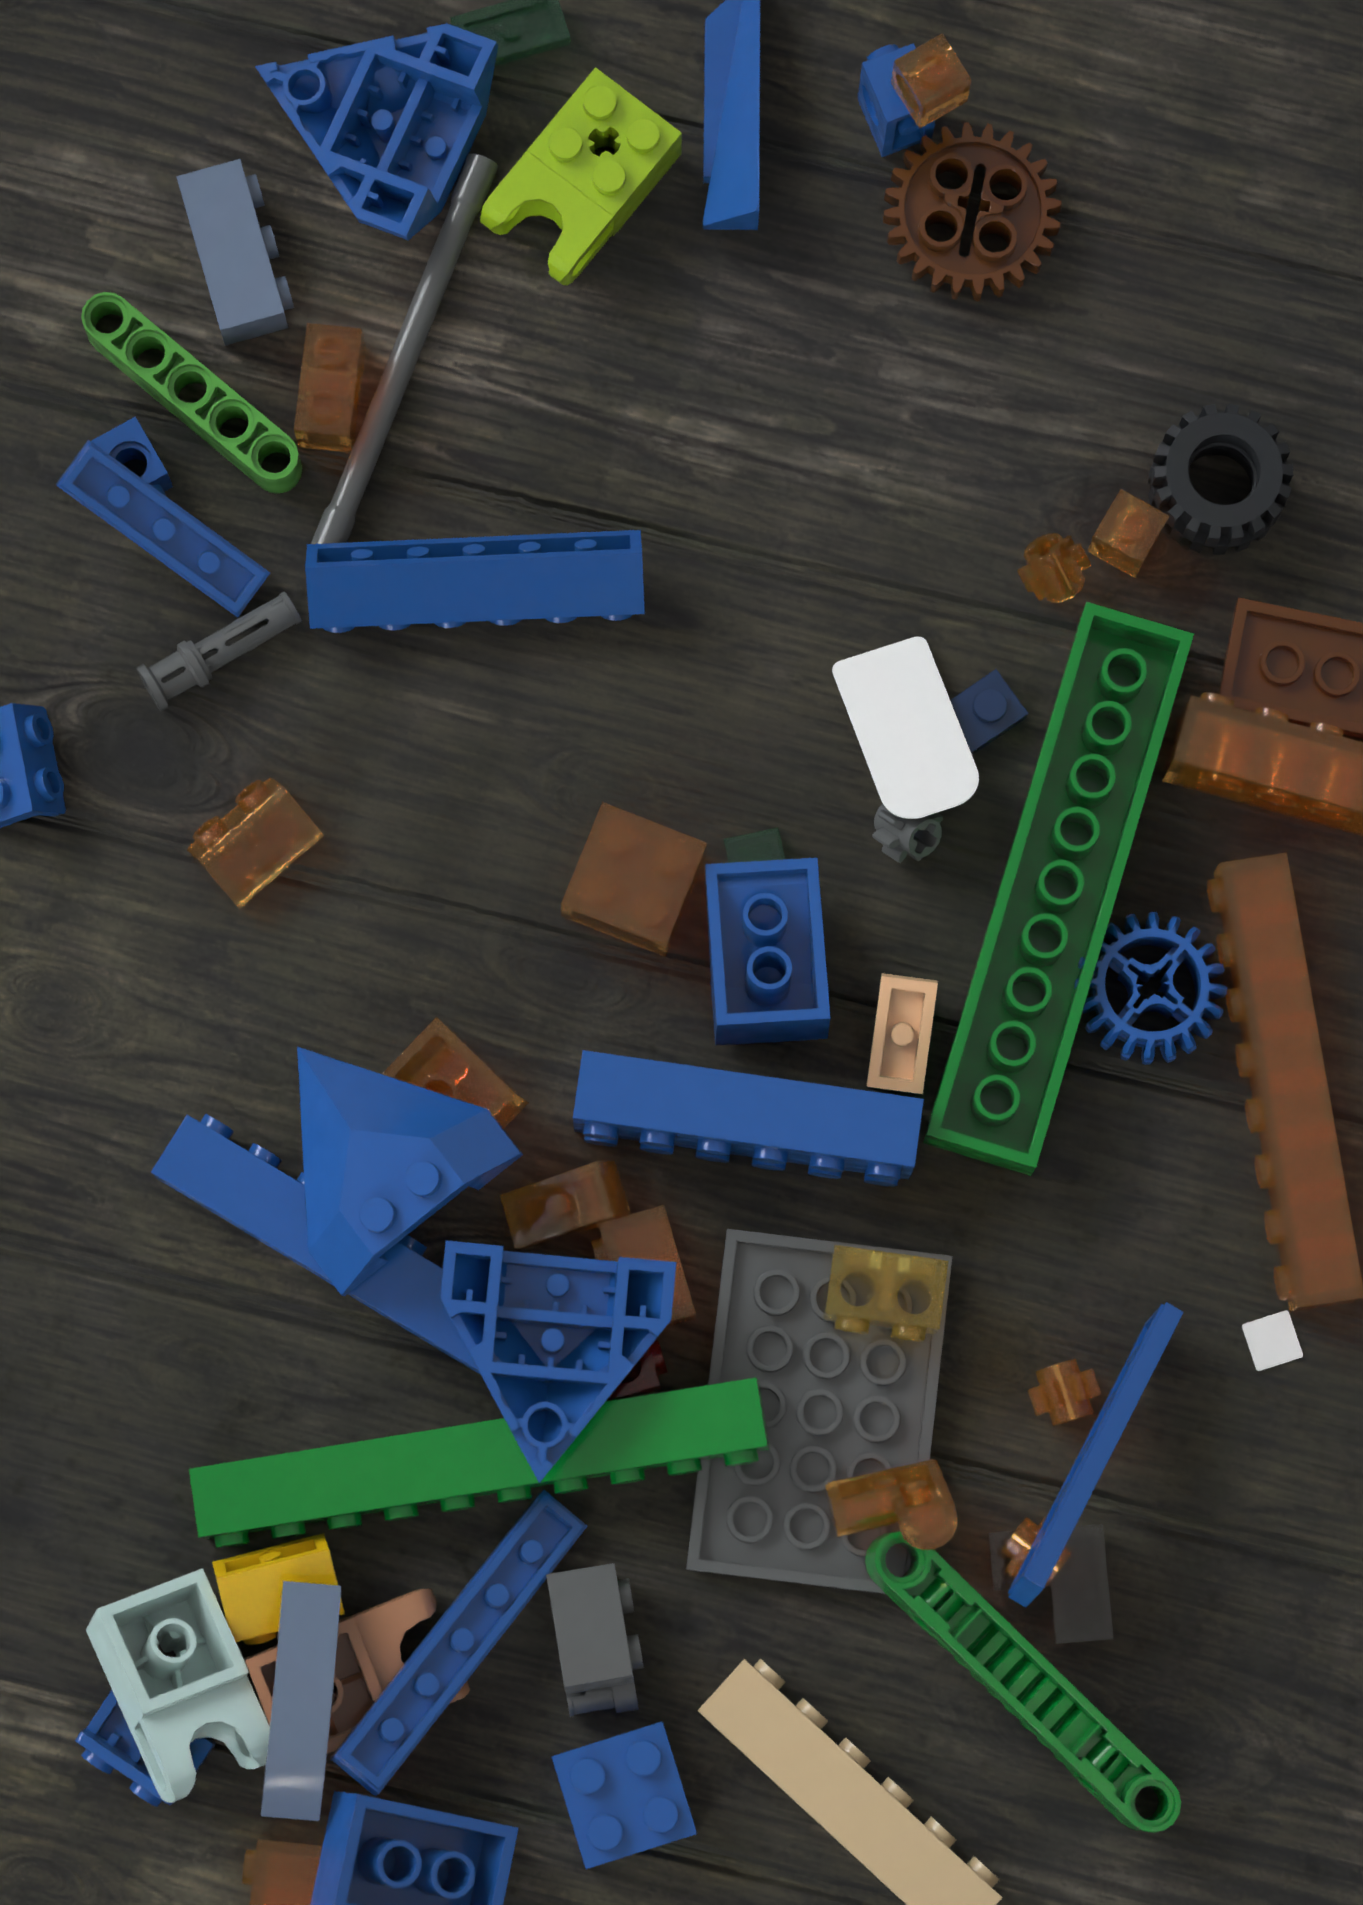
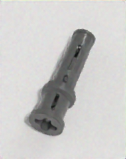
(278, 614)

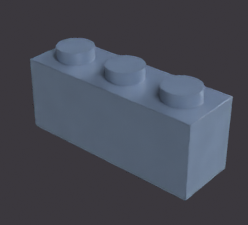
(235, 251)

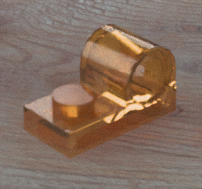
(565, 1204)

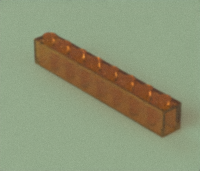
(1287, 1083)

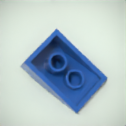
(767, 951)

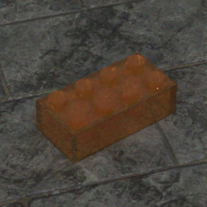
(1268, 762)

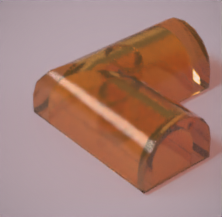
(904, 1495)

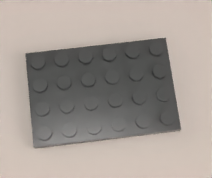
(830, 1408)

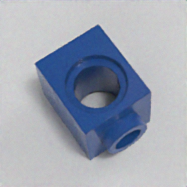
(129, 443)

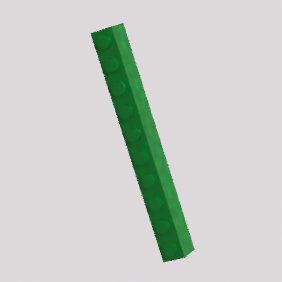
(473, 1461)

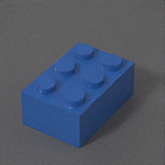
(410, 1856)

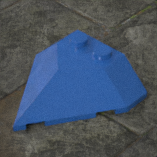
(391, 119)
(383, 1161)
(553, 1334)

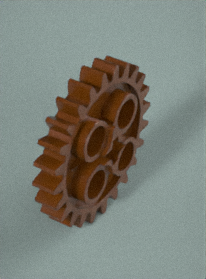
(925, 202)

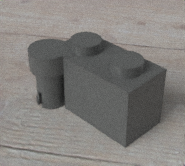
(593, 1639)

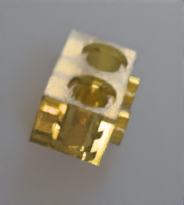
(886, 1275)

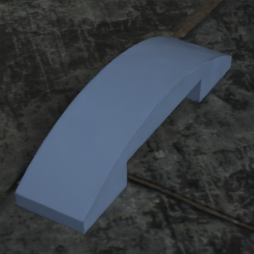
(301, 1701)

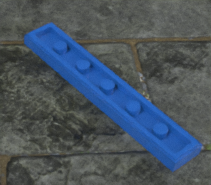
(1094, 1455)
(458, 1643)

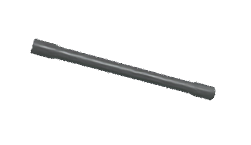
(466, 203)

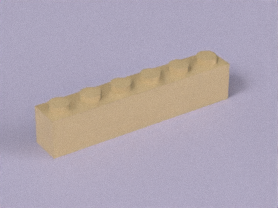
(841, 1795)

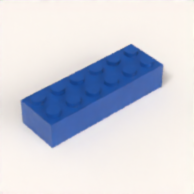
(747, 1117)

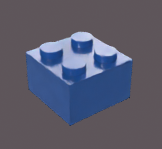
(624, 1795)

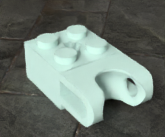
(182, 1696)

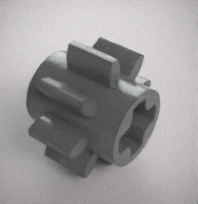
(907, 836)

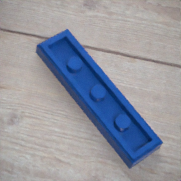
(162, 528)

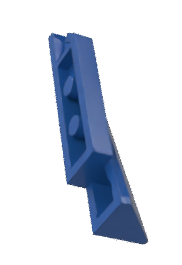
(732, 116)

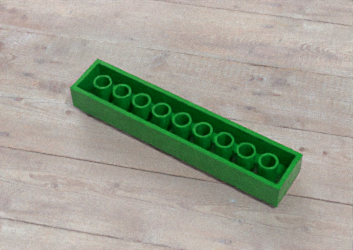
(1058, 889)

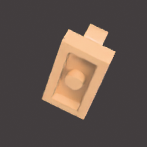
(902, 1033)

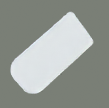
(907, 729)

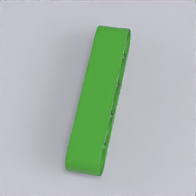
(177, 371)

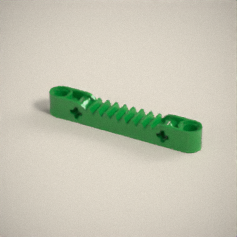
(1025, 1683)

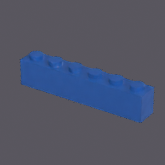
(475, 580)

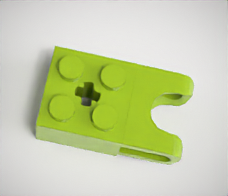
(576, 188)

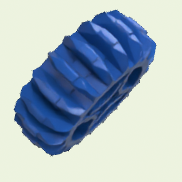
(1170, 1005)

